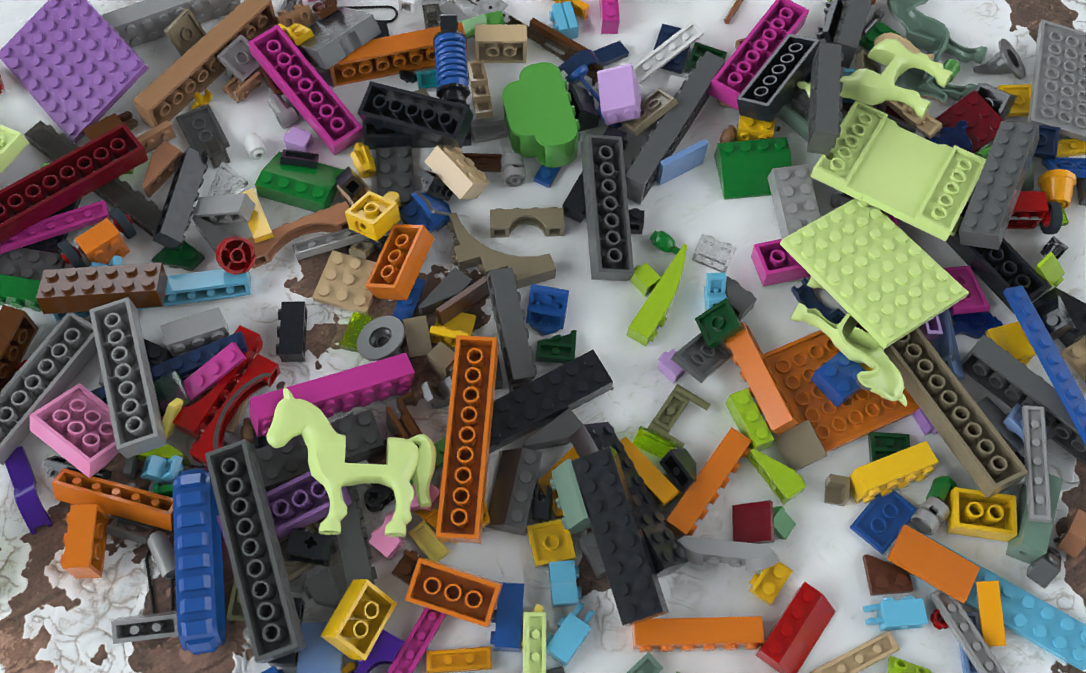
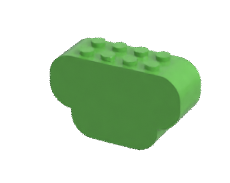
(541, 116)

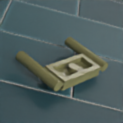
(672, 411)

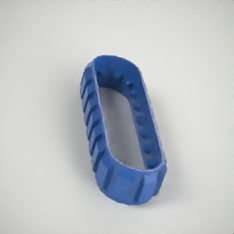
(198, 563)

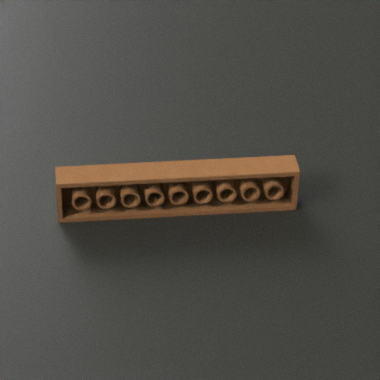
(199, 65)

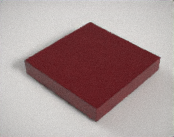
(753, 522)

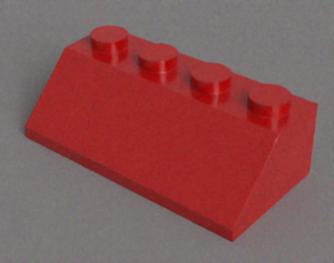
(796, 630)

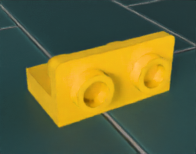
(297, 33)
(769, 582)

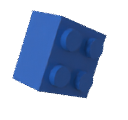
(838, 379)

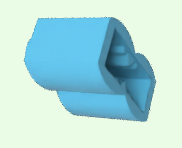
(563, 583)

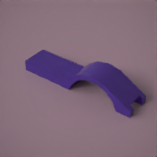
(25, 490)

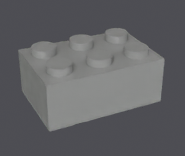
(194, 331)

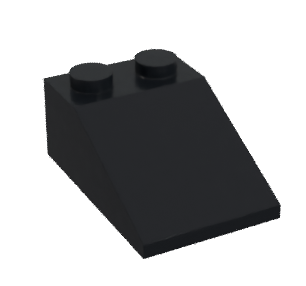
(1076, 310)

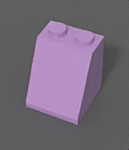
(619, 94)

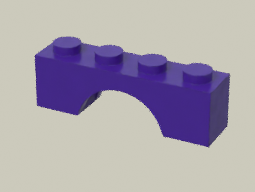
(383, 652)

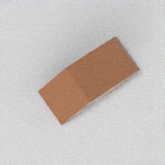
(1075, 537)

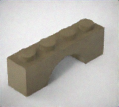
(548, 220)

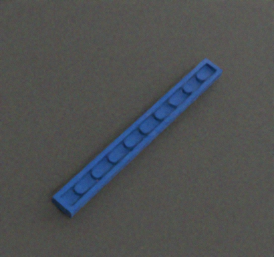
(1049, 356)

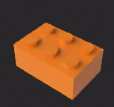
(85, 541)

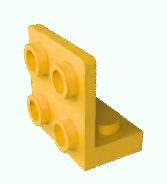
(460, 325)

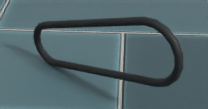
(384, 6)
(150, 585)

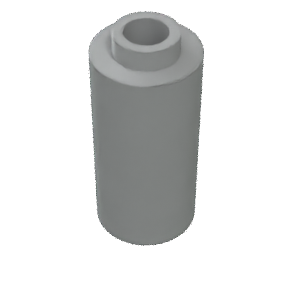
(163, 553)

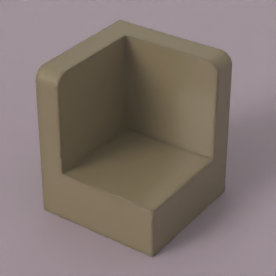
(837, 490)

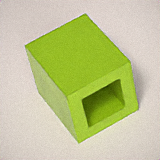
(644, 278)

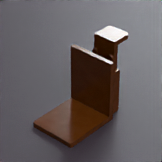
(406, 425)

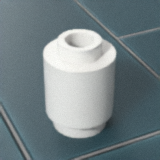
(254, 146)

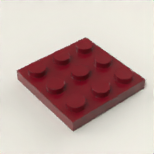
(980, 118)

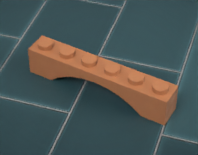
(324, 220)

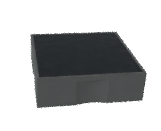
(338, 36)

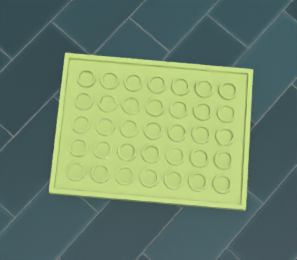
(874, 270)

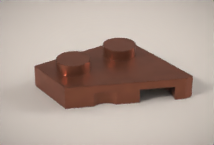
(886, 577)

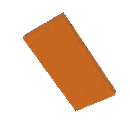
(933, 563)

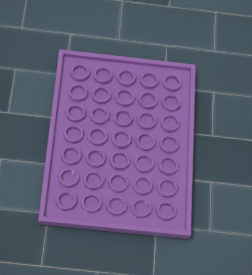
(72, 63)

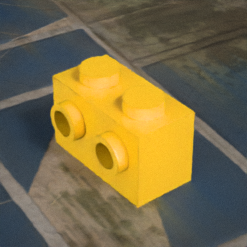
(753, 129)

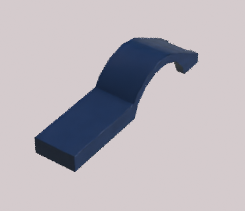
(602, 56)
(806, 296)

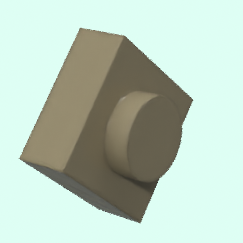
(361, 249)

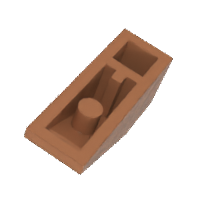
(161, 167)

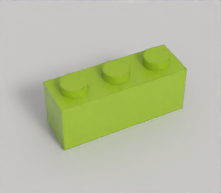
(749, 420)

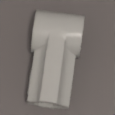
(285, 115)

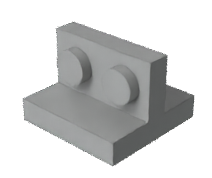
(238, 59)

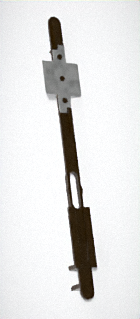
(489, 6)

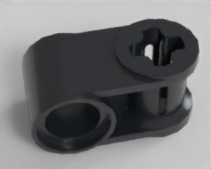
(1054, 246)
(381, 493)

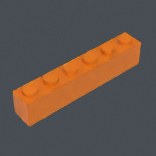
(761, 381)
(708, 482)
(115, 498)
(698, 633)

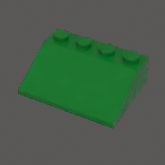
(746, 165)
(298, 185)

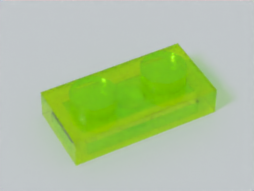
(355, 326)

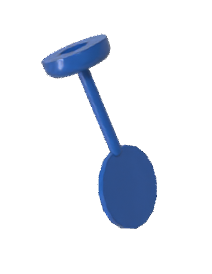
(578, 75)

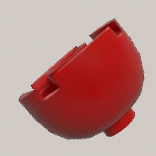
(235, 255)

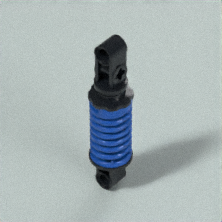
(451, 61)

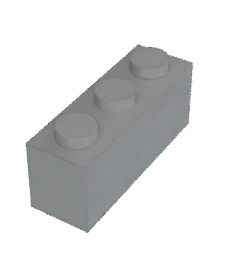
(225, 208)
(144, 627)

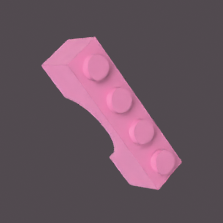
(391, 545)

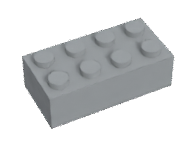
(793, 198)

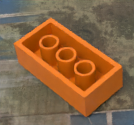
(400, 262)
(454, 592)

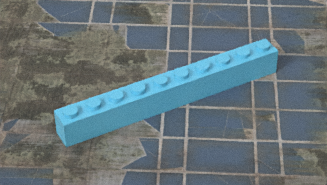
(197, 288)

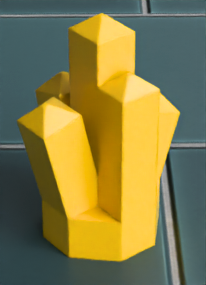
(363, 161)

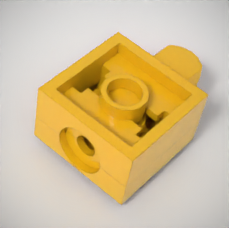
(374, 214)

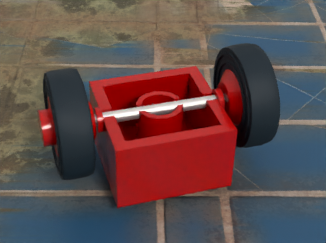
(1034, 209)

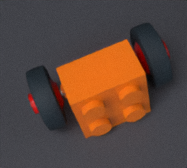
(101, 241)

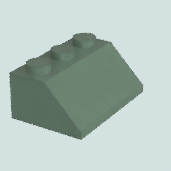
(570, 498)

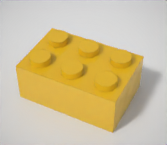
(981, 516)
(358, 619)

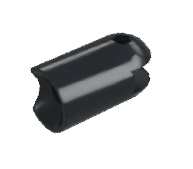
(542, 504)

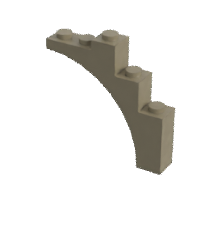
(471, 253)

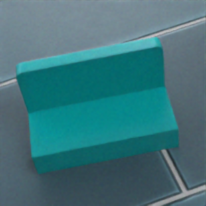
(426, 77)

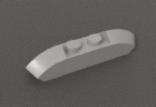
(734, 553)

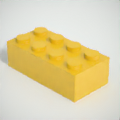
(892, 472)

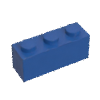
(508, 618)

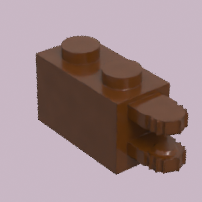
(109, 123)

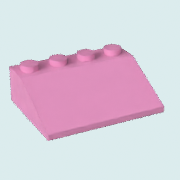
(77, 429)

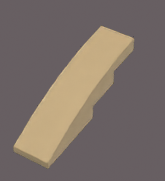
(479, 89)
(927, 125)

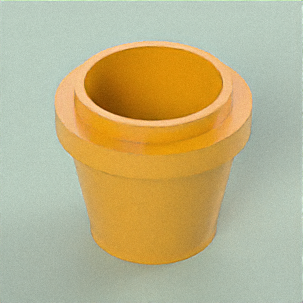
(1058, 186)

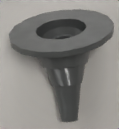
(1004, 62)
(381, 338)

